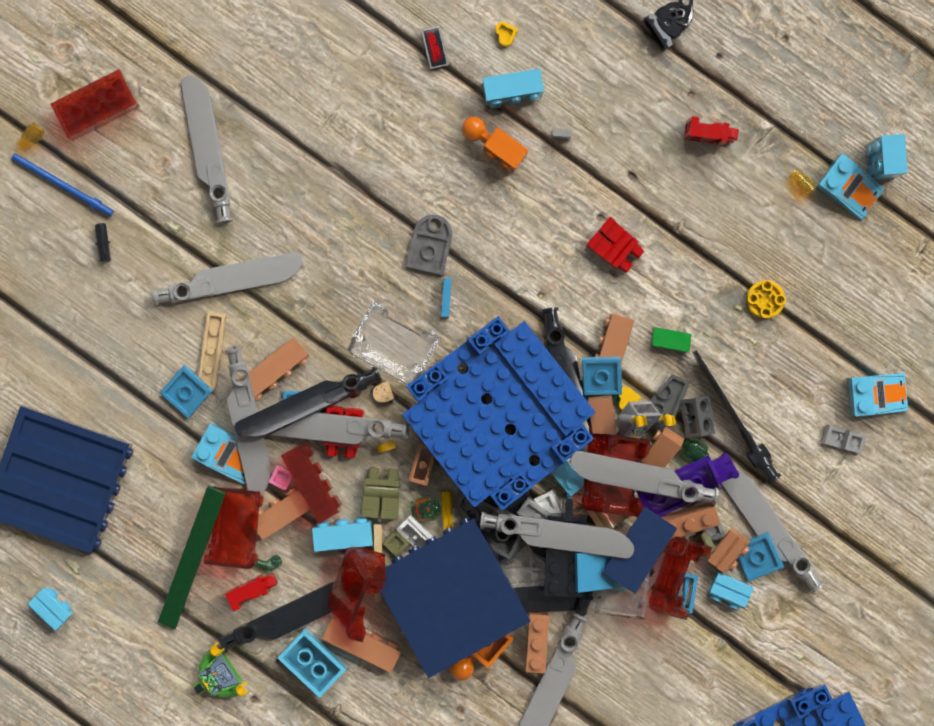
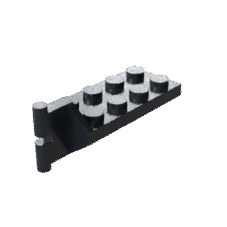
(560, 564)

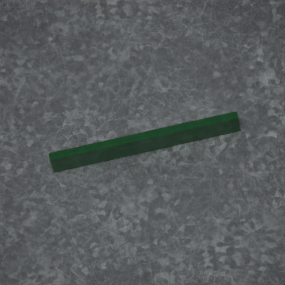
(192, 557)

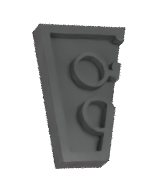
(668, 398)

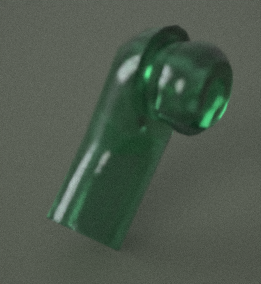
(269, 565)

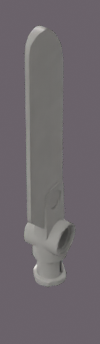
(206, 144)
(234, 278)
(241, 405)
(342, 428)
(639, 477)
(763, 520)
(563, 535)
(556, 677)

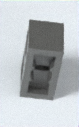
(697, 416)

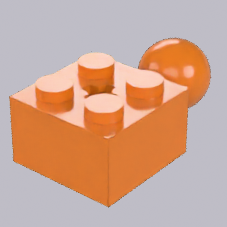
(497, 146)
(464, 669)

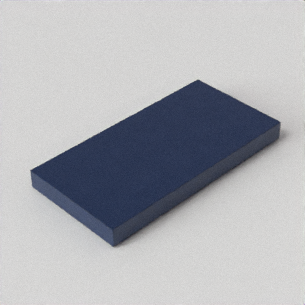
(649, 537)

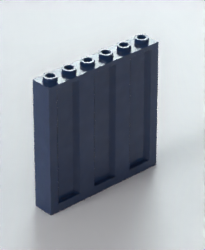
(60, 478)

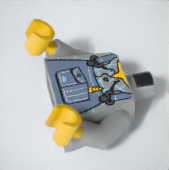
(639, 417)

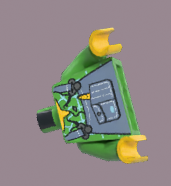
(219, 675)

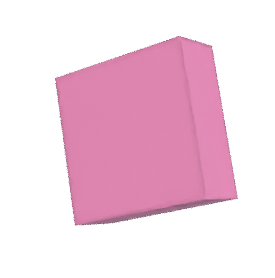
(281, 477)

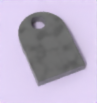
(429, 246)

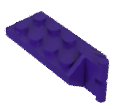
(703, 471)

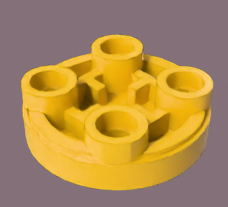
(765, 299)

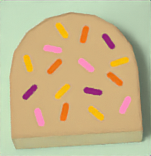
(383, 392)

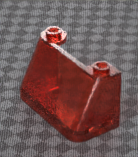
(610, 498)
(235, 529)
(674, 566)
(358, 574)

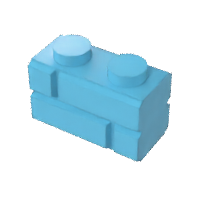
(730, 590)
(51, 608)

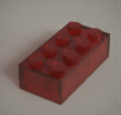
(95, 105)
(311, 482)

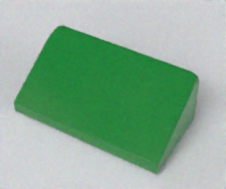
(671, 339)

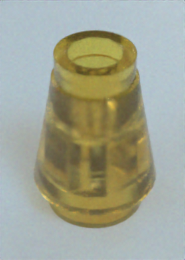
(31, 135)
(803, 183)

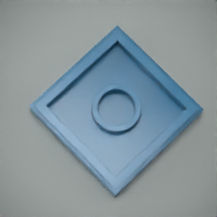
(602, 375)
(186, 391)
(761, 557)
(589, 572)

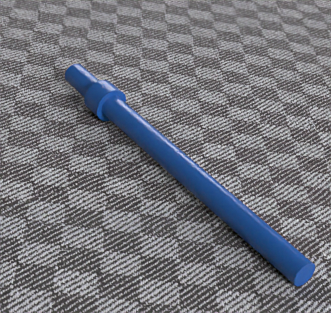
(94, 204)

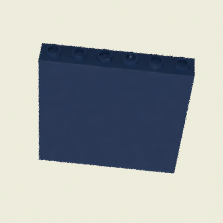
(452, 597)

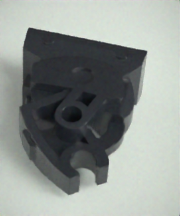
(669, 24)

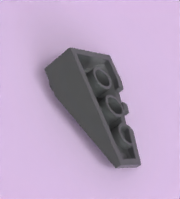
(500, 542)

